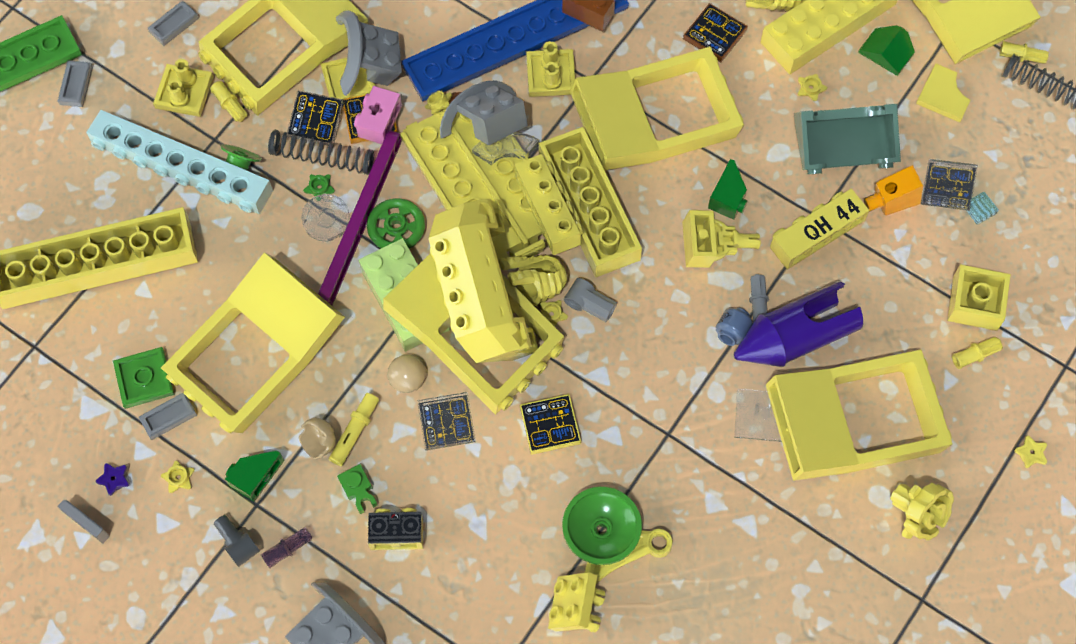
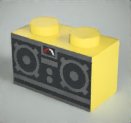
(395, 529)

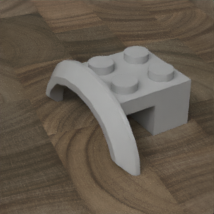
(370, 49)
(491, 107)
(332, 622)

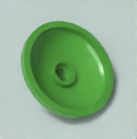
(605, 509)

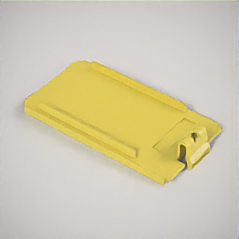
(463, 177)

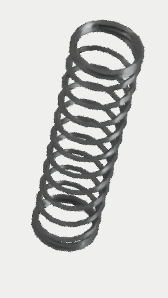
(1012, 62)
(272, 149)

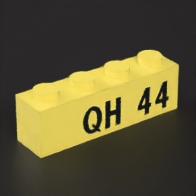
(818, 228)

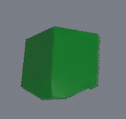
(889, 48)

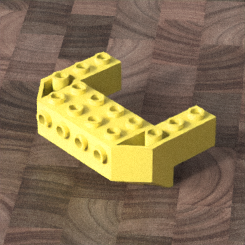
(475, 284)

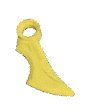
(643, 548)

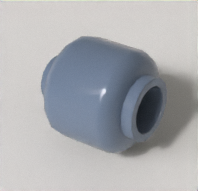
(733, 326)

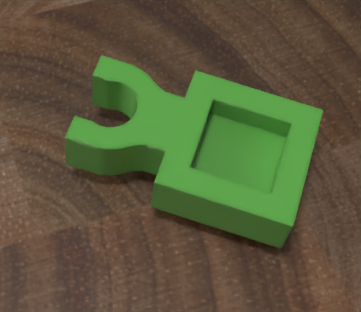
(356, 486)

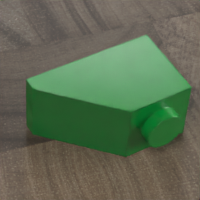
(729, 192)
(253, 473)

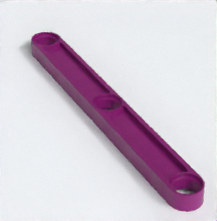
(359, 218)

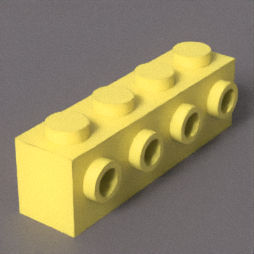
(548, 205)

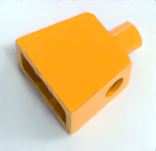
(896, 192)

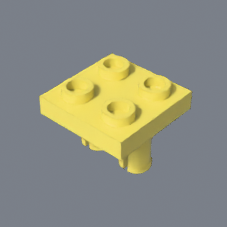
(550, 71)
(183, 89)
(574, 603)

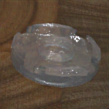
(325, 217)

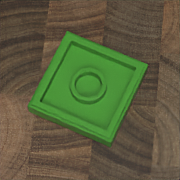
(142, 378)

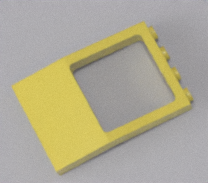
(309, 18)
(976, 25)
(619, 124)
(421, 309)
(285, 312)
(815, 424)

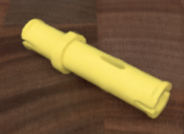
(358, 420)

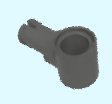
(237, 543)

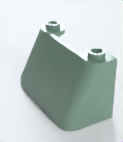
(848, 137)

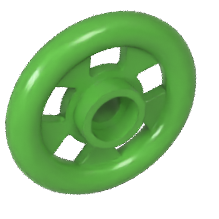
(381, 212)

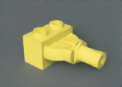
(712, 240)

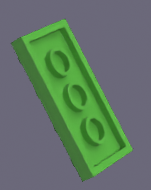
(36, 52)

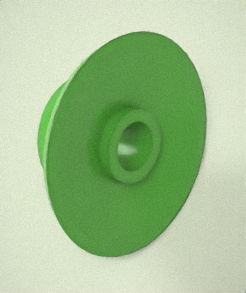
(239, 156)

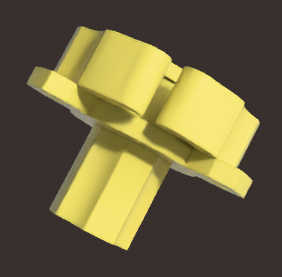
(923, 509)

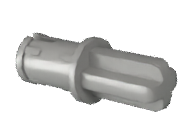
(758, 295)

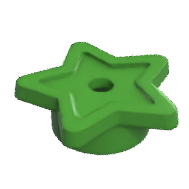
(318, 180)

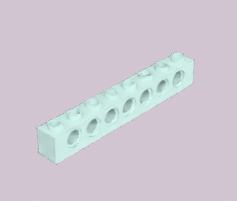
(108, 126)

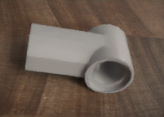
(584, 297)

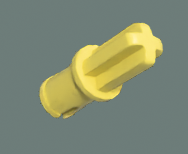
(1008, 49)
(228, 101)
(977, 352)

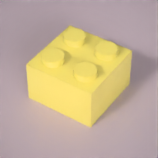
(979, 297)

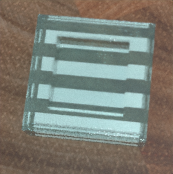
(982, 208)

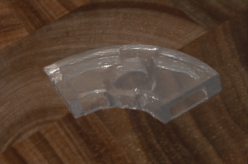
(514, 145)

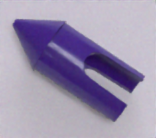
(791, 332)

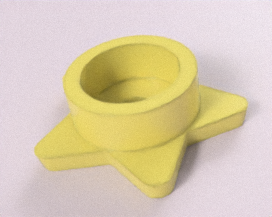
(813, 81)
(438, 101)
(554, 307)
(1028, 458)
(173, 472)

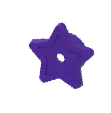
(113, 485)

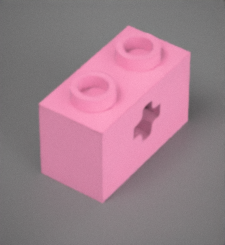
(378, 114)

